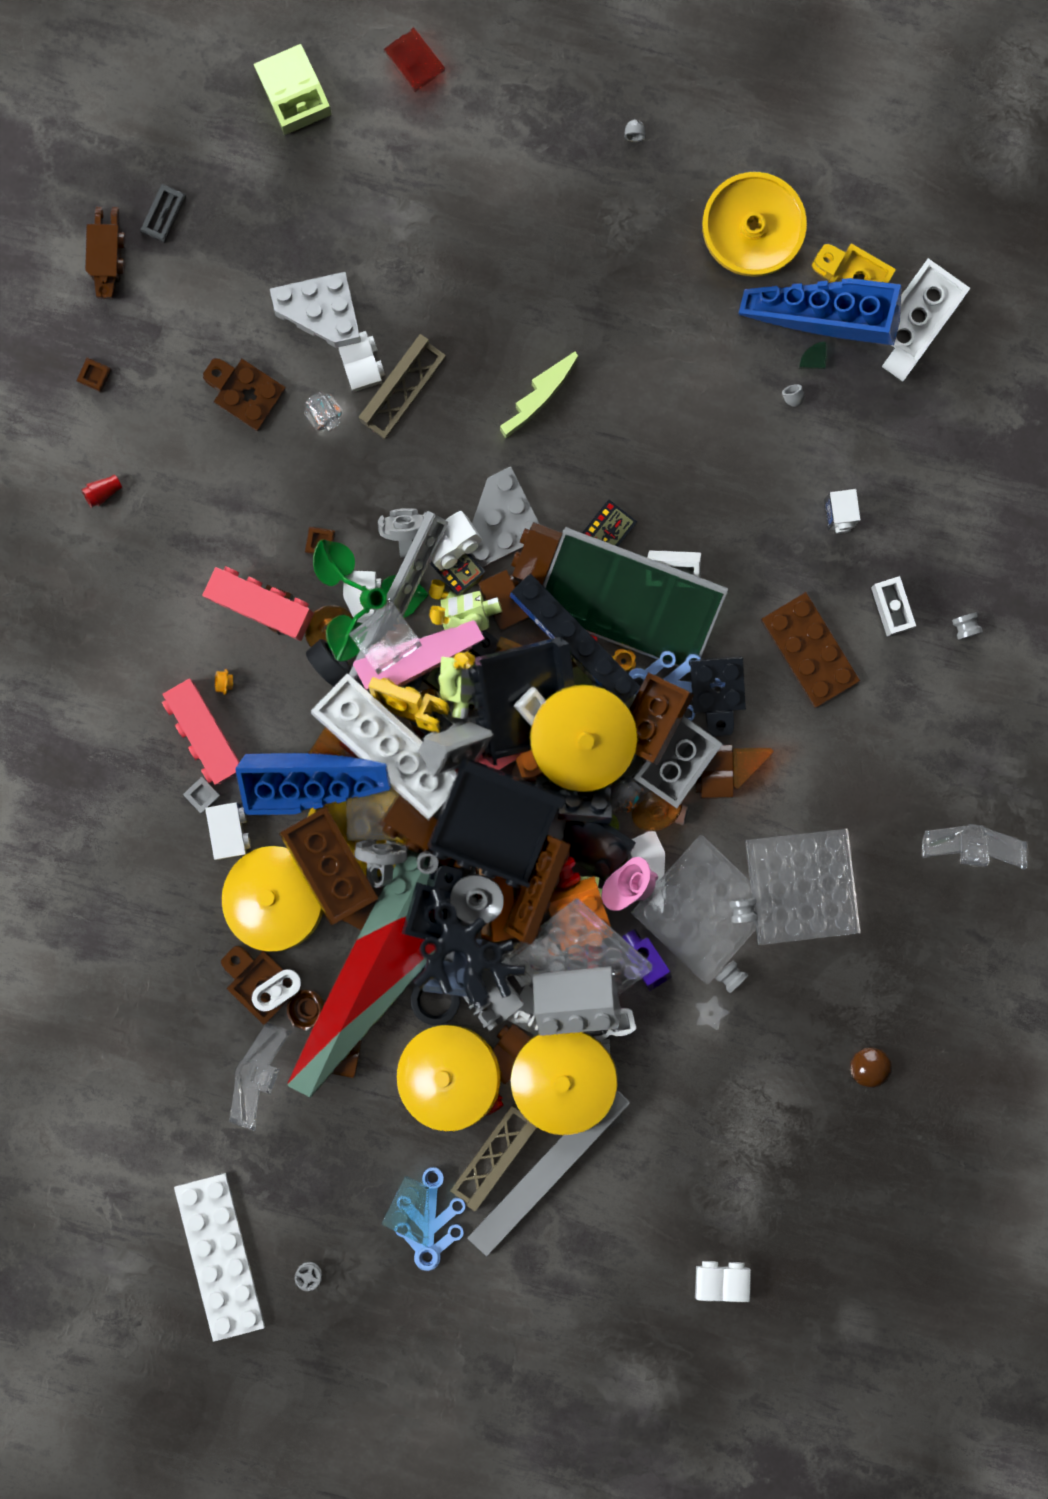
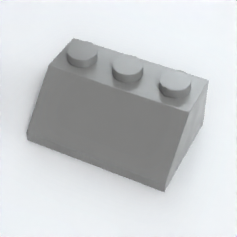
(681, 763)
(576, 1001)

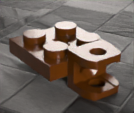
(230, 389)
(247, 976)

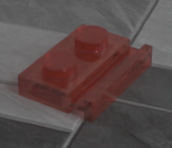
(414, 59)

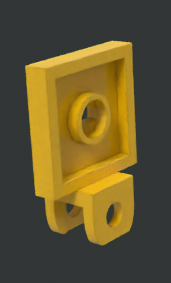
(850, 263)
(408, 703)

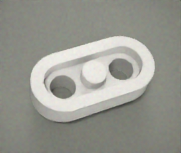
(276, 989)

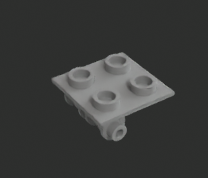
(498, 1008)

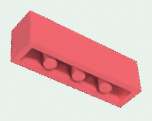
(258, 603)
(202, 731)

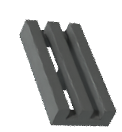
(172, 217)

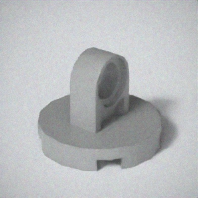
(401, 526)
(380, 857)

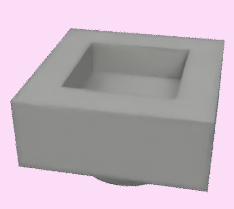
(201, 795)

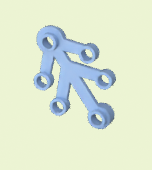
(674, 676)
(435, 1224)

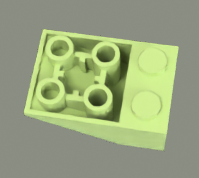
(293, 89)

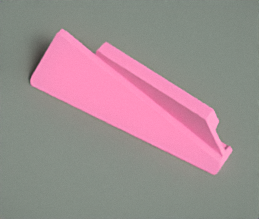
(425, 658)

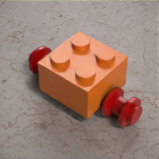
(571, 888)

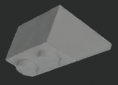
(446, 749)

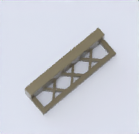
(395, 379)
(500, 1166)

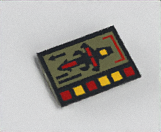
(610, 524)
(462, 575)

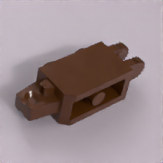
(104, 253)

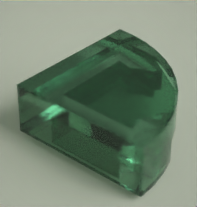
(814, 357)

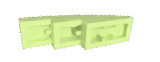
(545, 387)

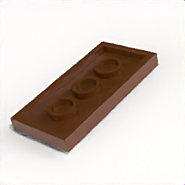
(810, 650)
(328, 865)
(535, 901)

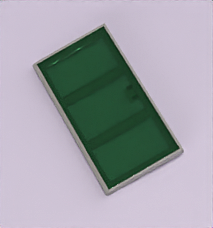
(633, 598)

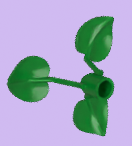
(331, 564)

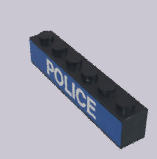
(584, 649)

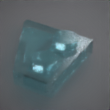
(410, 1211)

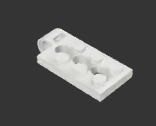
(936, 314)

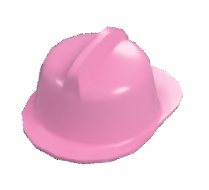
(629, 884)

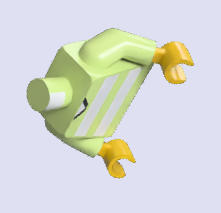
(461, 608)
(456, 684)

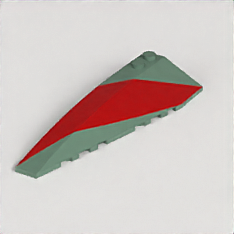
(369, 982)

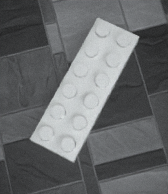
(380, 737)
(219, 1257)

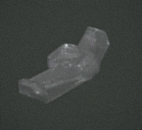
(975, 845)
(256, 1075)

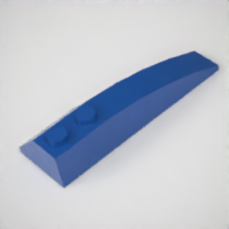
(835, 309)
(304, 781)

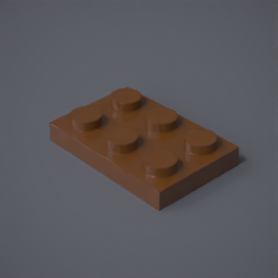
(657, 714)

